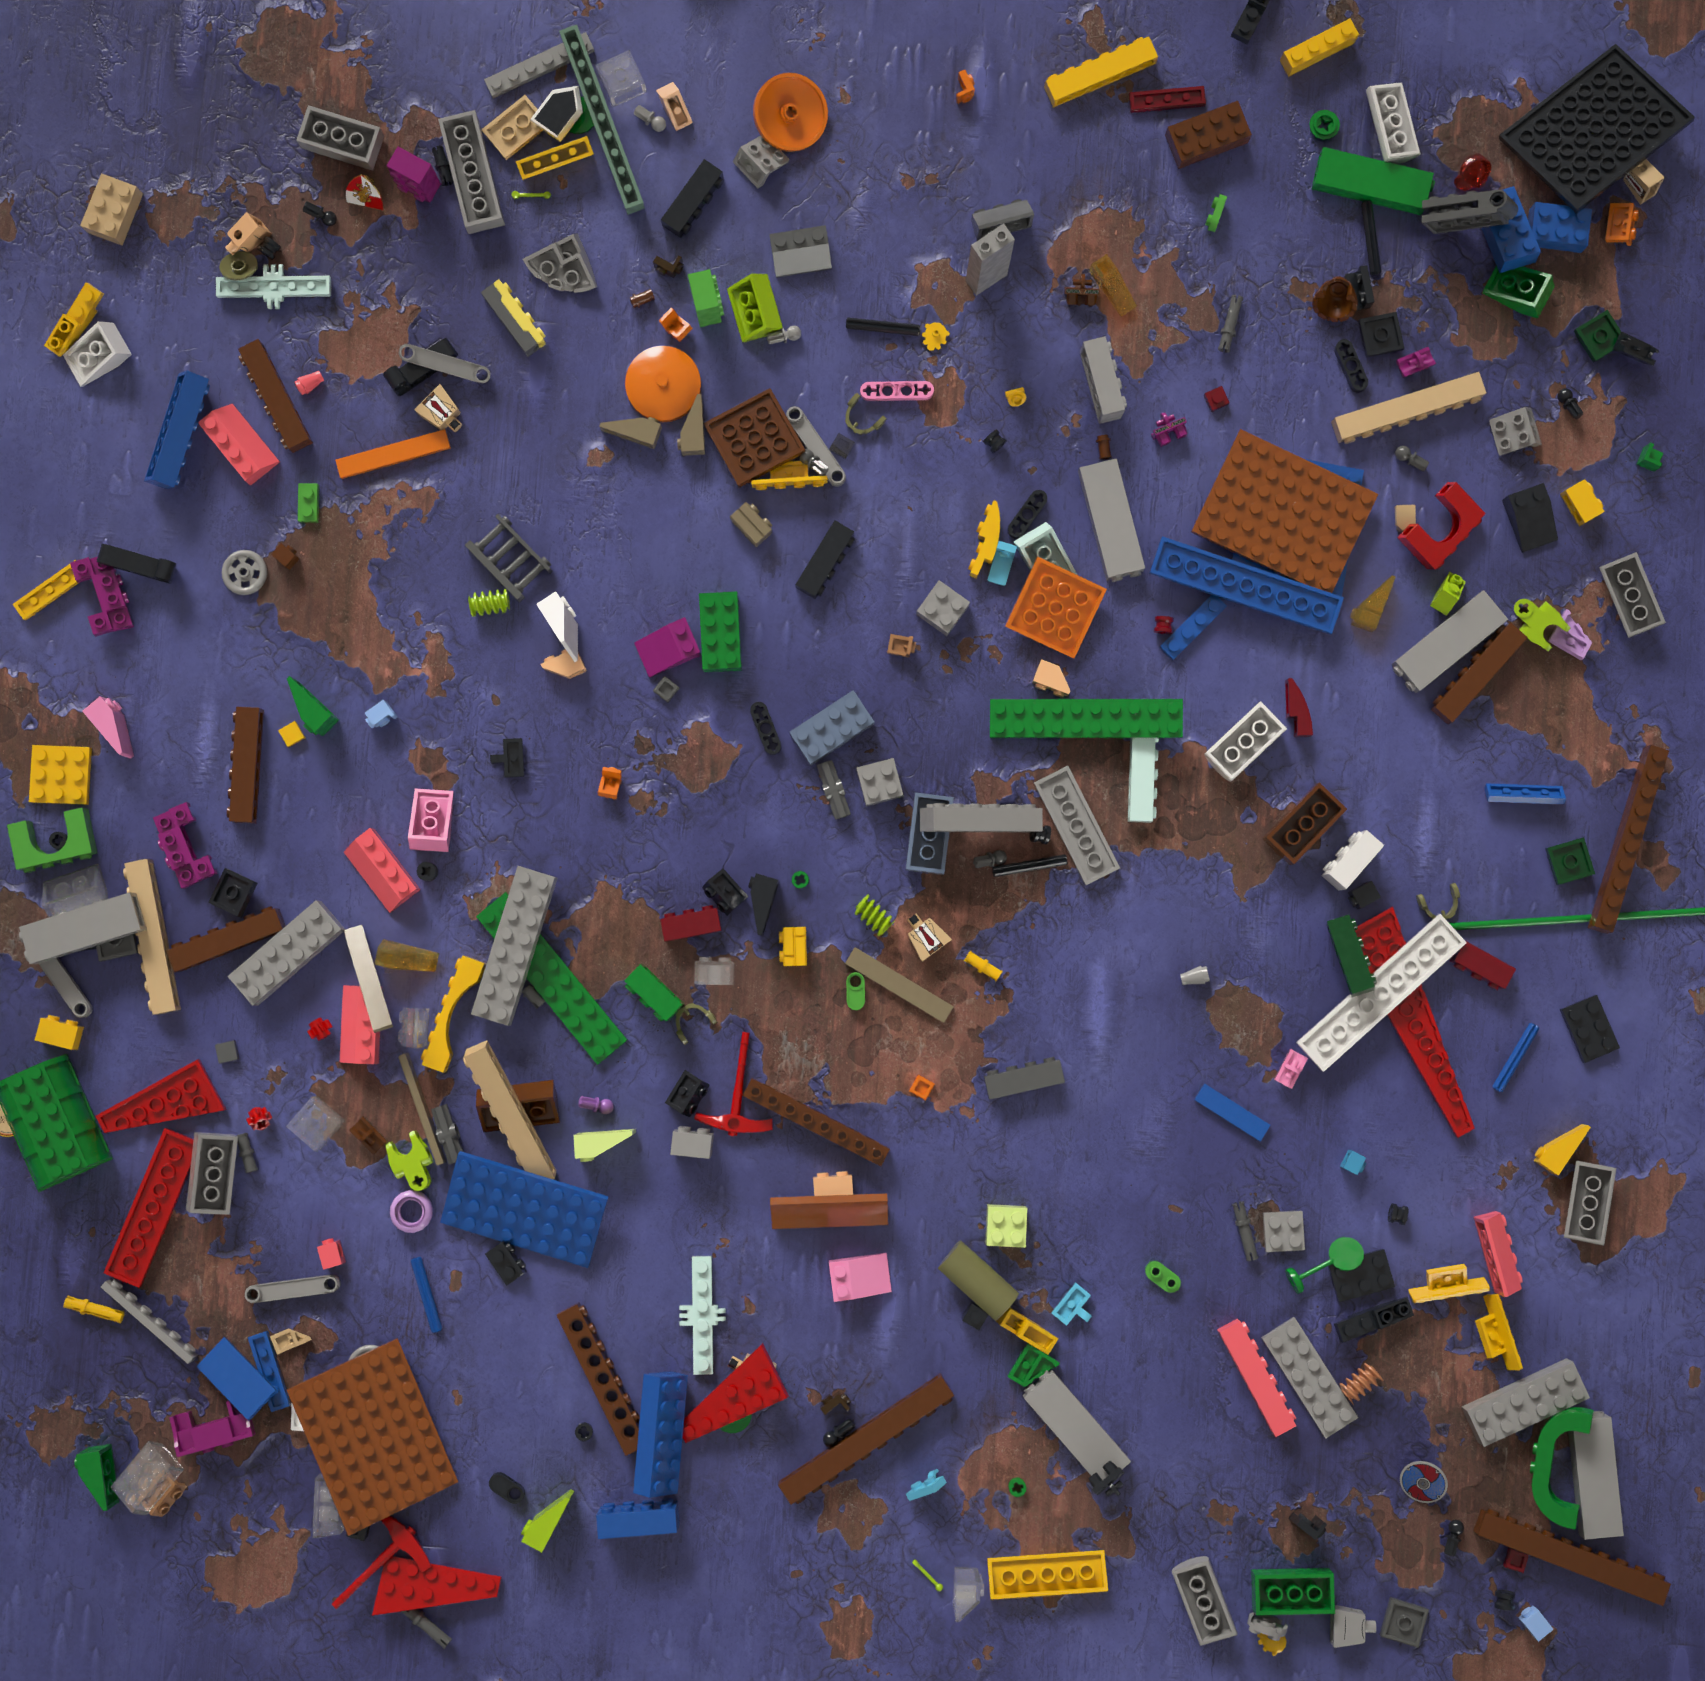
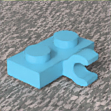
(1072, 1304)
(928, 1487)

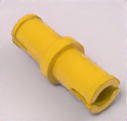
(983, 966)

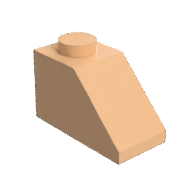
(674, 106)

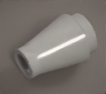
(1195, 976)

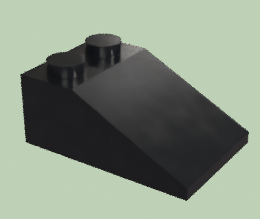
(1531, 517)
(762, 895)

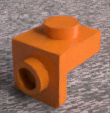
(966, 82)
(675, 325)
(610, 782)

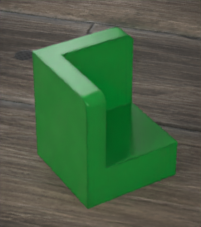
(1650, 458)

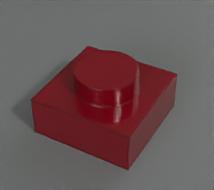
(1216, 398)

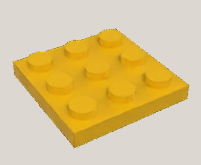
(60, 774)

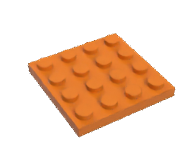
(1055, 607)

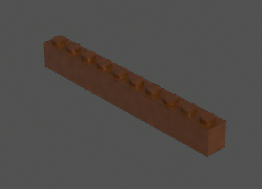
(1628, 839)
(865, 1439)
(1572, 1557)

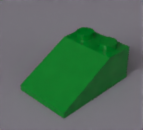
(1521, 289)
(311, 711)
(98, 1473)

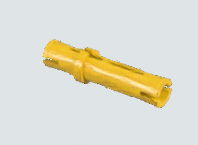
(91, 1308)

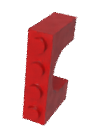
(1464, 515)

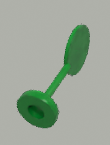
(1343, 1254)

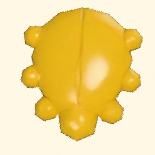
(935, 335)
(1271, 1645)

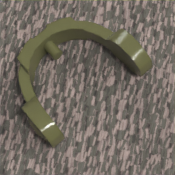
(851, 404)
(1455, 895)
(708, 1013)

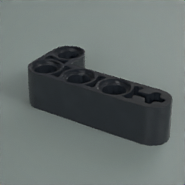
(411, 374)
(136, 563)

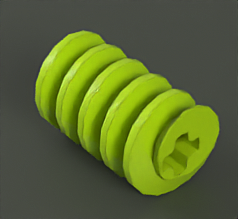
(489, 602)
(873, 915)

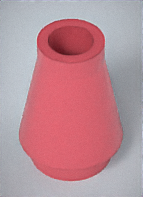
(308, 382)

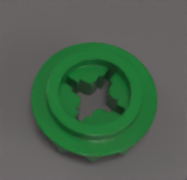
(1326, 117)

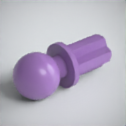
(605, 1106)

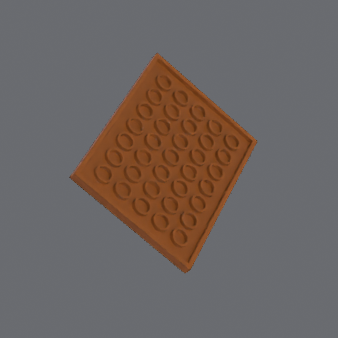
(1284, 512)
(372, 1436)

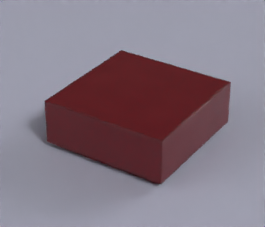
(1515, 1560)

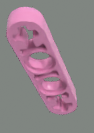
(896, 395)

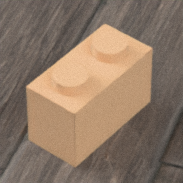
(833, 1185)

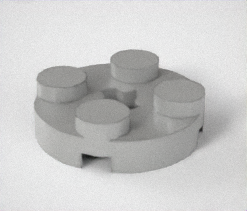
(1267, 1625)

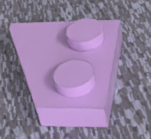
(1573, 641)

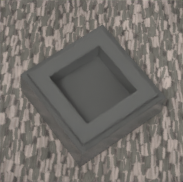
(666, 689)
(227, 1051)

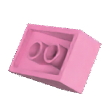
(111, 724)
(431, 820)
(859, 1276)

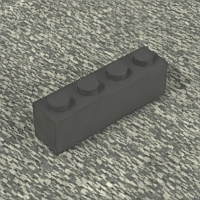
(1023, 1079)

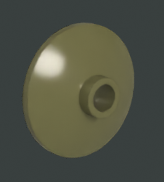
(238, 266)

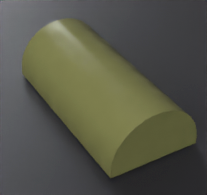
(978, 1280)

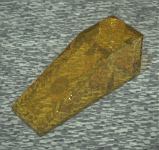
(1370, 610)

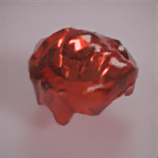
(1473, 172)

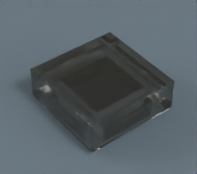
(842, 446)

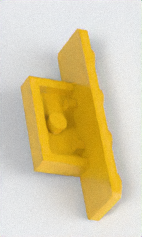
(789, 474)
(1448, 1283)
(1497, 1334)

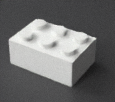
(1351, 859)

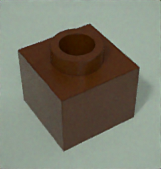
(285, 555)

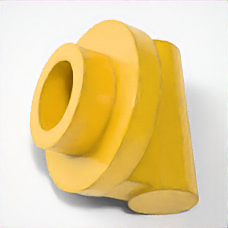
(1016, 396)

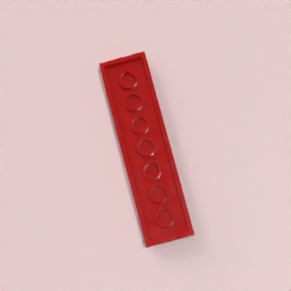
(151, 1209)

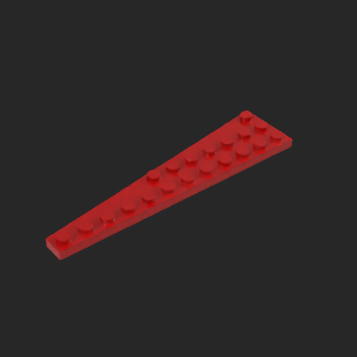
(1416, 1024)

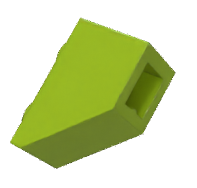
(1448, 593)

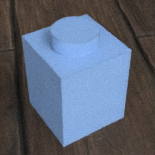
(1535, 1623)

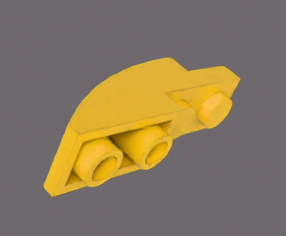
(75, 321)
(989, 533)

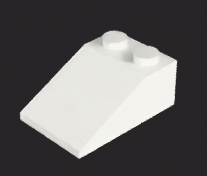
(97, 353)
(562, 622)

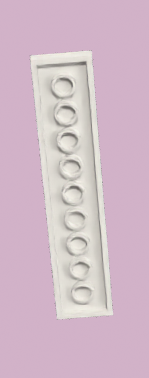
(1395, 981)

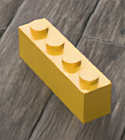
(1319, 47)
(554, 157)

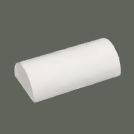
(1393, 123)
(1244, 742)

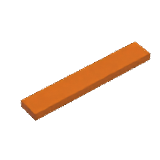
(393, 454)

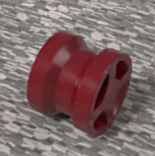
(1163, 625)

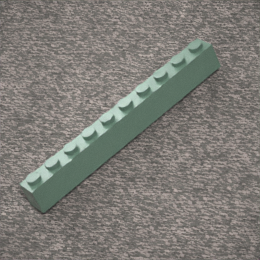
(602, 119)

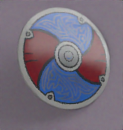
(1423, 1482)

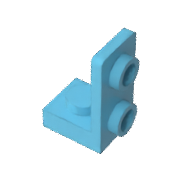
(1001, 563)

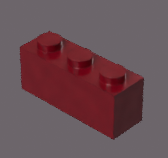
(690, 923)
(1483, 966)

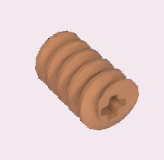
(1360, 1383)

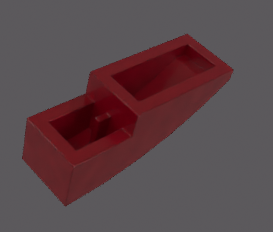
(1297, 708)

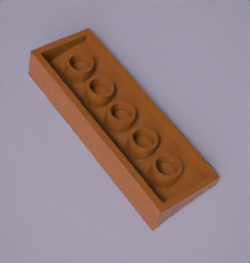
(829, 1211)

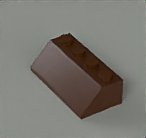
(537, 1099)

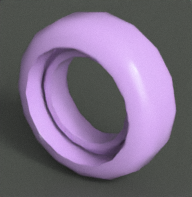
(395, 1211)

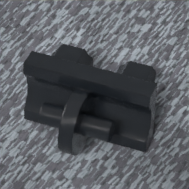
(1113, 1474)

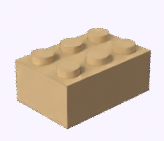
(111, 209)

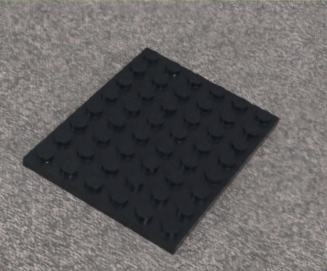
(1596, 128)

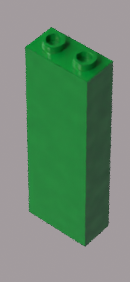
(1372, 180)

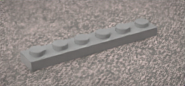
(531, 68)
(155, 1325)

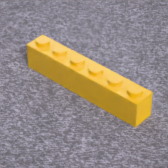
(1101, 71)

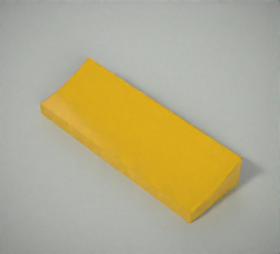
(1047, 1575)

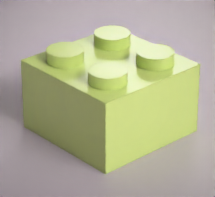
(1006, 1226)

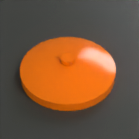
(790, 112)
(662, 383)

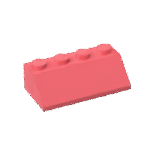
(239, 443)
(381, 869)
(358, 1039)
(1498, 1254)

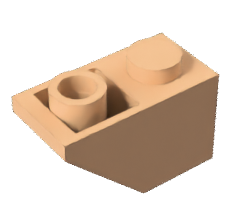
(564, 665)
(1051, 677)

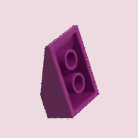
(667, 647)

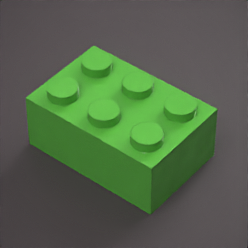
(706, 297)

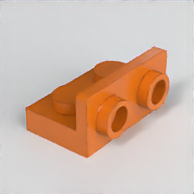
(1621, 223)

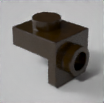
(664, 267)
(830, 1402)

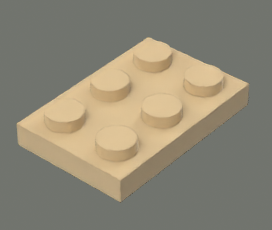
(513, 128)

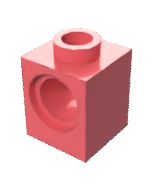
(331, 1253)

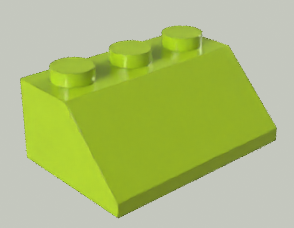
(754, 307)

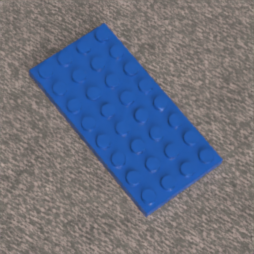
(524, 1209)

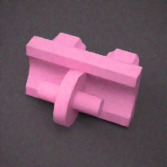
(1290, 1068)

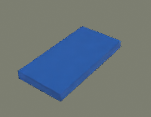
(236, 1378)

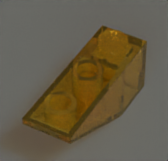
(1112, 284)
(405, 957)

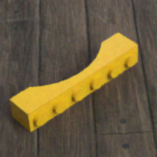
(439, 1051)

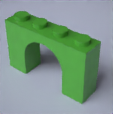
(79, 842)

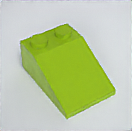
(539, 1530)

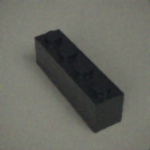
(692, 198)
(825, 559)

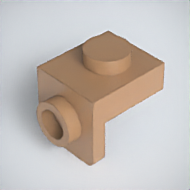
(901, 645)

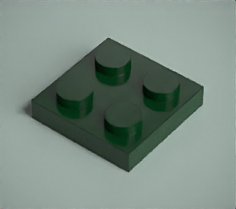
(1598, 335)
(1570, 861)

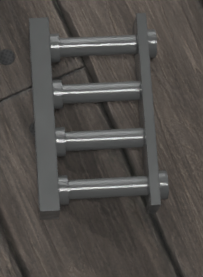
(504, 575)

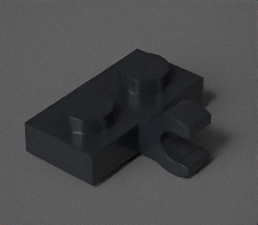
(511, 757)

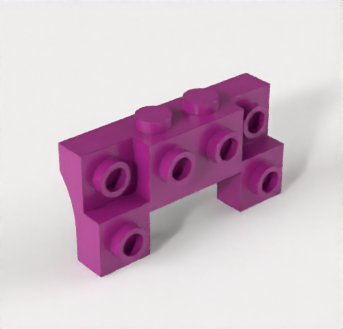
(112, 599)
(178, 848)
(208, 1435)

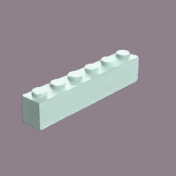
(1141, 780)

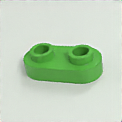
(1218, 205)
(1162, 1277)

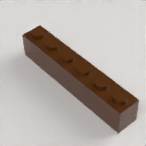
(275, 395)
(1479, 672)
(246, 765)
(225, 940)

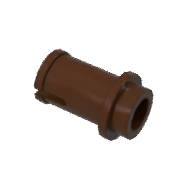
(641, 298)
(1104, 447)

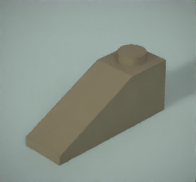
(637, 430)
(692, 433)

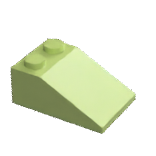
(591, 1144)

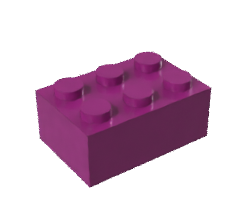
(413, 175)

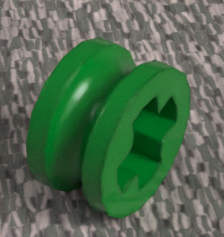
(802, 885)
(1014, 1492)

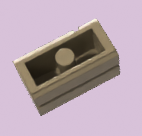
(751, 524)

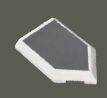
(559, 112)

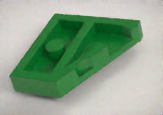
(1031, 1365)

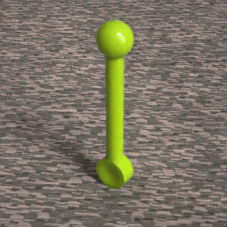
(516, 195)
(939, 1587)

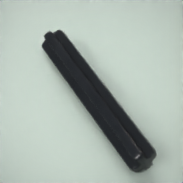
(1371, 237)
(883, 326)
(1029, 865)

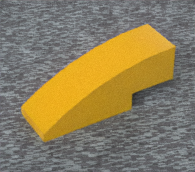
(1027, 1330)

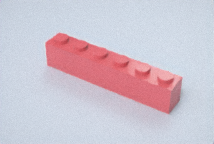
(1257, 1378)

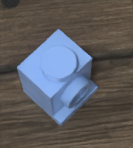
(380, 714)

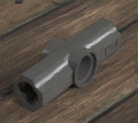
(833, 790)
(447, 1132)

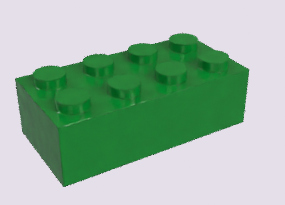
(720, 632)
(1293, 1591)

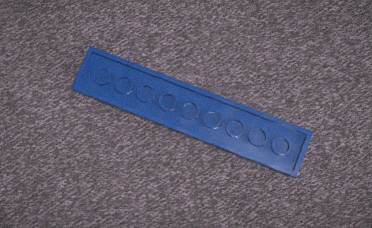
(1246, 585)

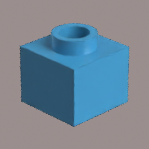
(1353, 1162)

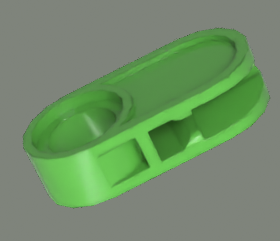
(855, 995)

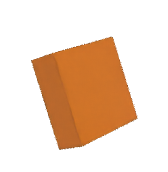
(921, 1087)

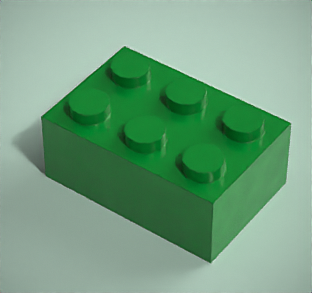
(653, 993)

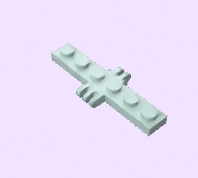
(274, 286)
(702, 1315)

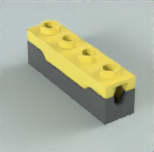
(513, 317)

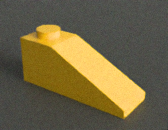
(1557, 1152)

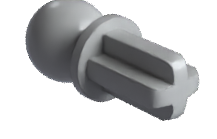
(658, 123)
(792, 333)

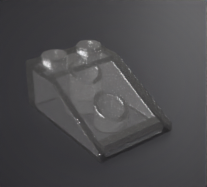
(414, 1027)

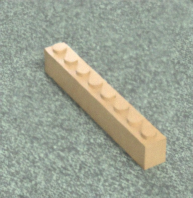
(1408, 407)
(153, 942)
(508, 1110)

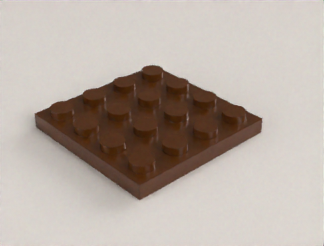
(754, 437)

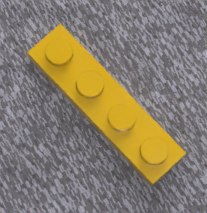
(46, 593)

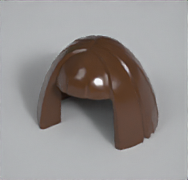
(1335, 300)

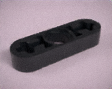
(1351, 380)
(1039, 506)
(756, 717)

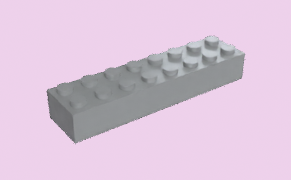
(514, 946)

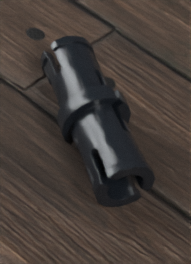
(442, 166)

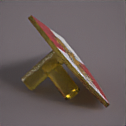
(364, 193)

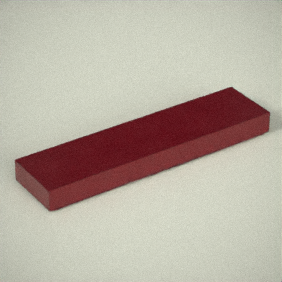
(1167, 99)

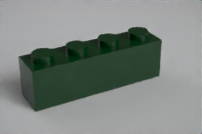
(1350, 955)

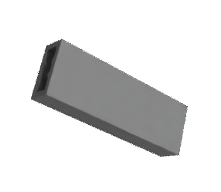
(989, 259)
(1111, 520)
(1449, 642)
(82, 928)
(1074, 1424)
(1596, 1479)

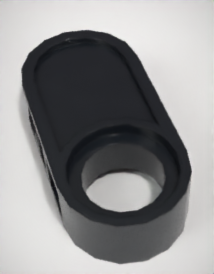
(502, 1484)

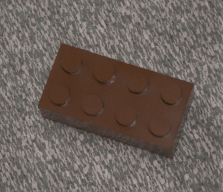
(1208, 134)
(1304, 824)

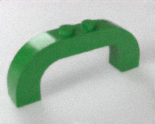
(1551, 1506)

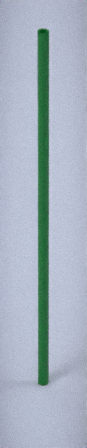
(1575, 919)

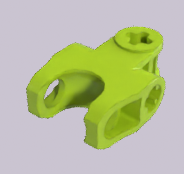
(1537, 620)
(412, 1164)

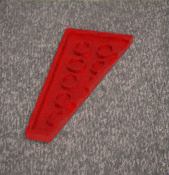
(175, 1097)
(742, 1393)
(406, 1588)

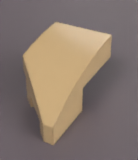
(1404, 516)
(288, 1339)

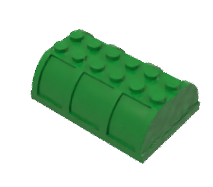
(53, 1122)

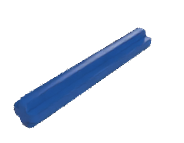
(1515, 1058)
(426, 1294)

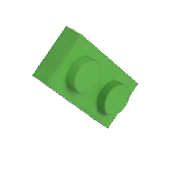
(308, 502)

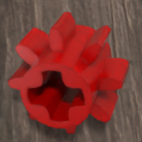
(319, 1029)
(259, 1118)

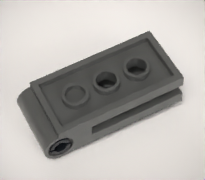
(1468, 211)

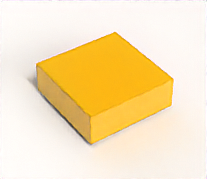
(291, 734)

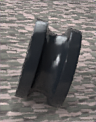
(53, 836)
(579, 1435)

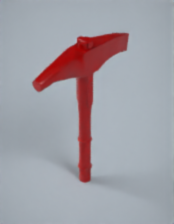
(734, 1121)
(403, 1539)

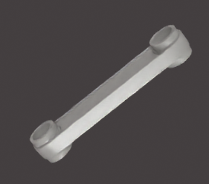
(444, 363)
(813, 442)
(66, 986)
(292, 1288)

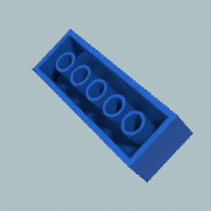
(177, 430)
(660, 1434)

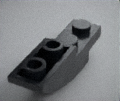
(1249, 20)
(1373, 1318)

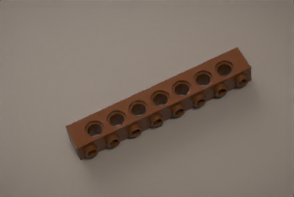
(816, 1121)
(566, 1318)

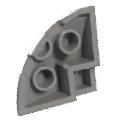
(563, 265)

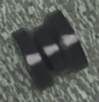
(269, 247)
(994, 441)
(1043, 837)
(431, 871)
(1398, 1214)
(1504, 1600)

